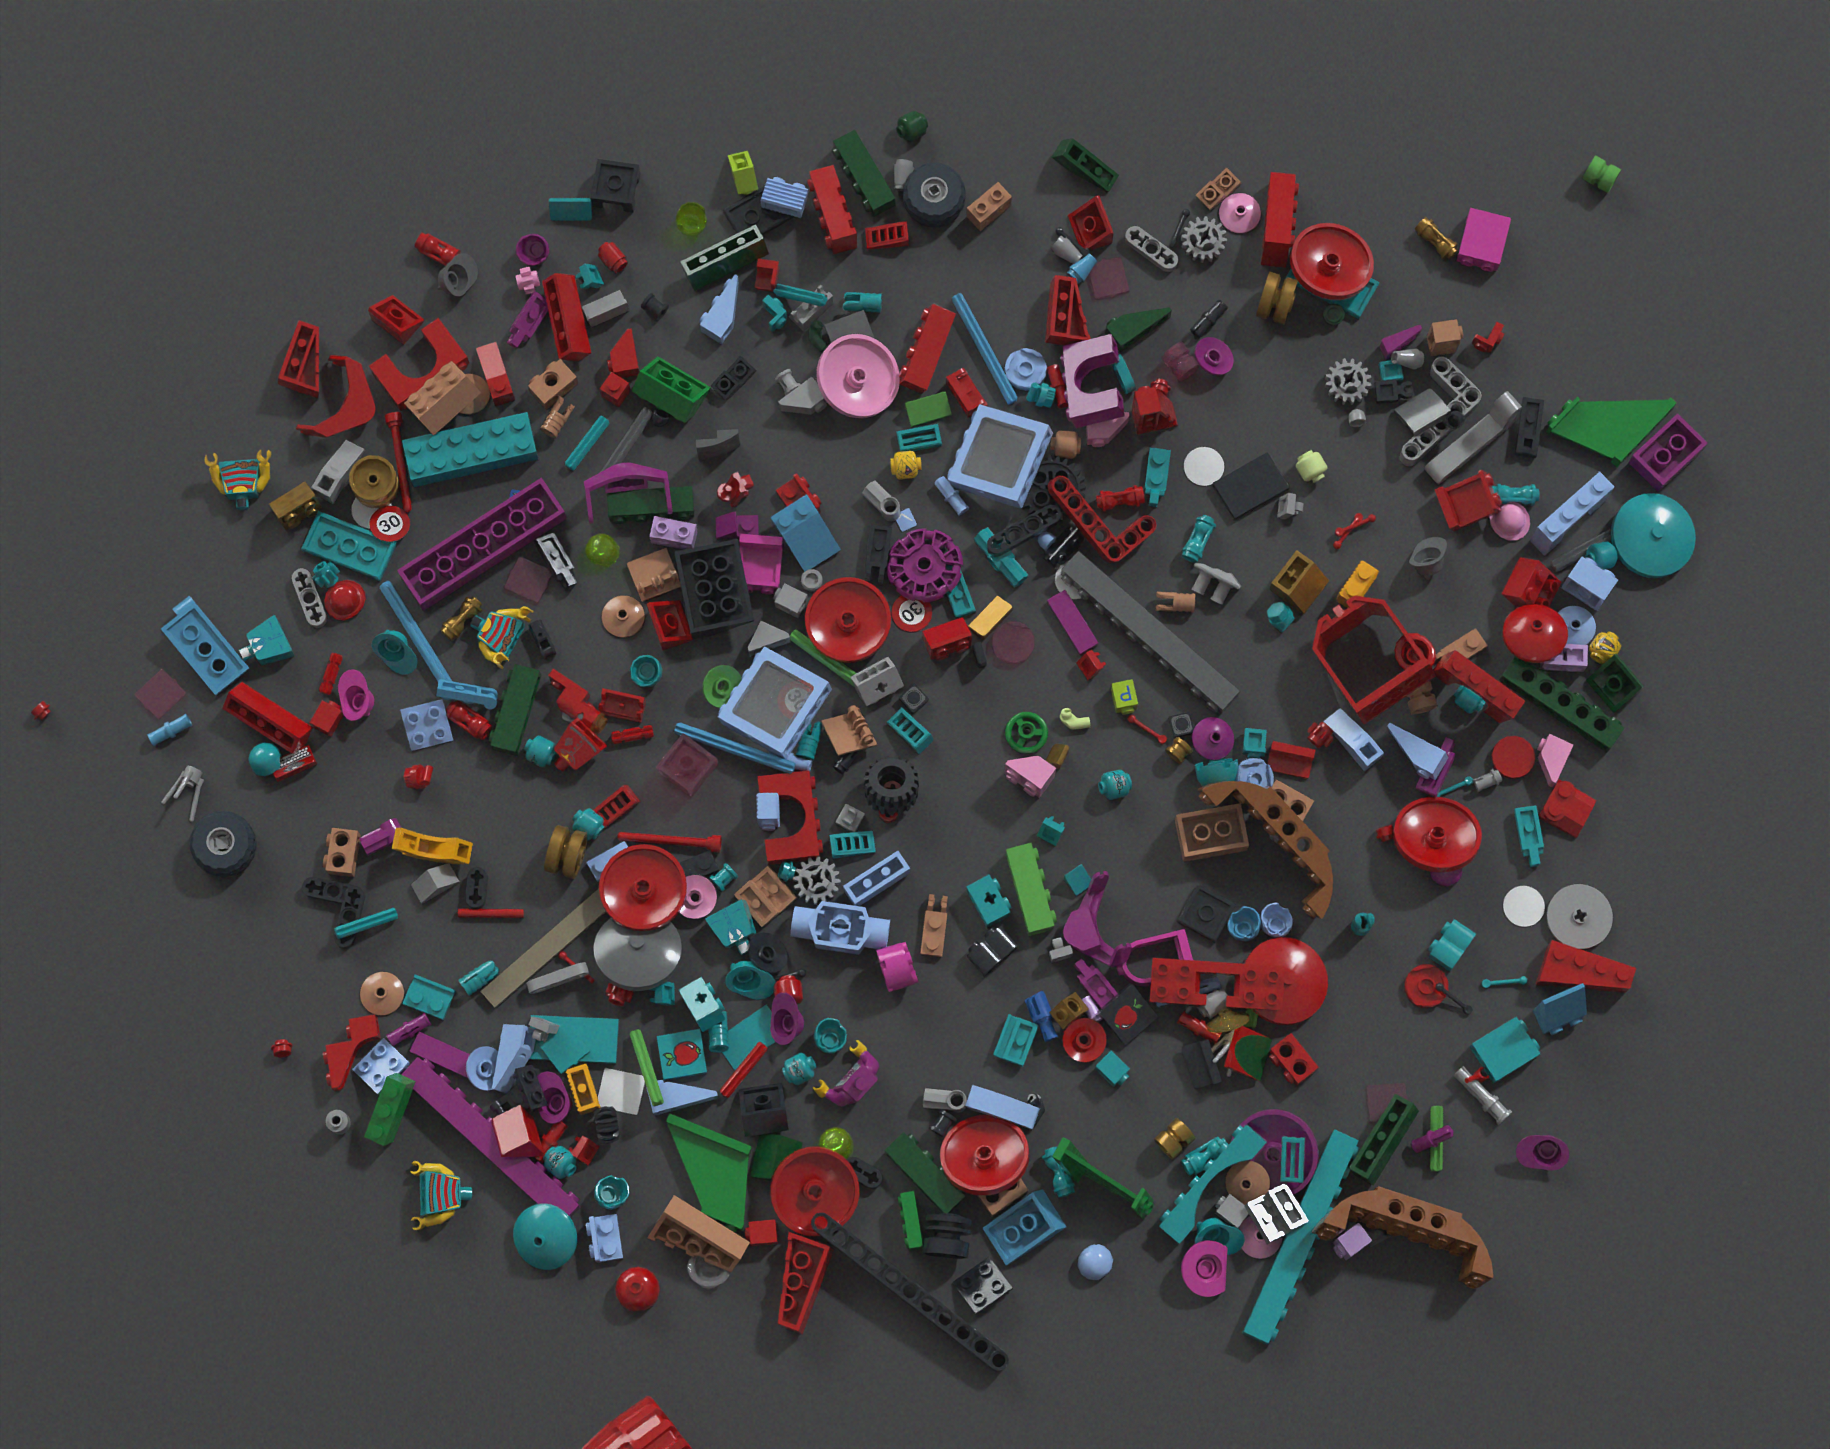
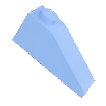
(1424, 756)
(680, 1096)

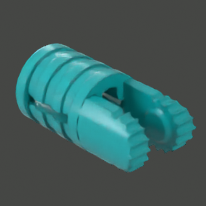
(862, 301)
(808, 743)
(1356, 923)
(479, 977)
(718, 1036)

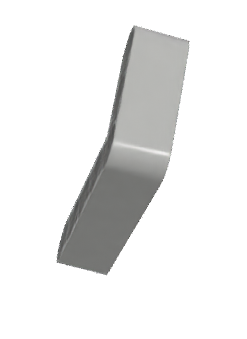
(1460, 403)
(1500, 418)

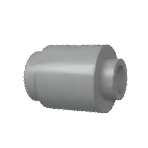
(1214, 1003)
(344, 1124)

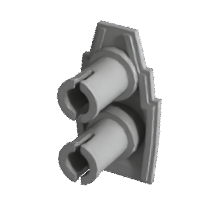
(1226, 581)

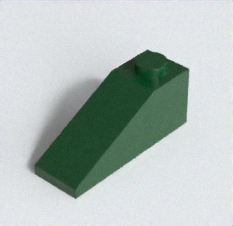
(1084, 164)
(1133, 326)

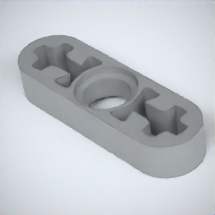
(1167, 253)
(309, 582)
(557, 978)

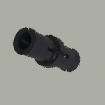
(1208, 318)

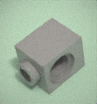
(790, 600)
(1231, 1211)

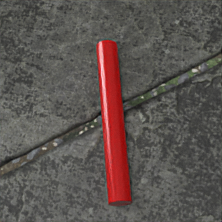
(491, 913)

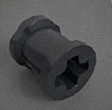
(654, 306)
(942, 1123)

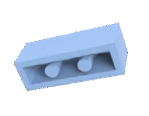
(876, 879)

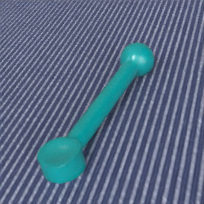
(1468, 781)
(1486, 983)

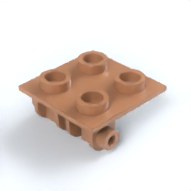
(654, 574)
(849, 732)

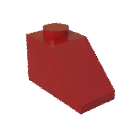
(624, 357)

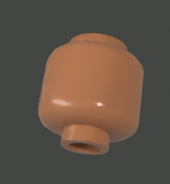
(1066, 444)

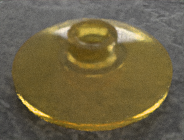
(1227, 1021)

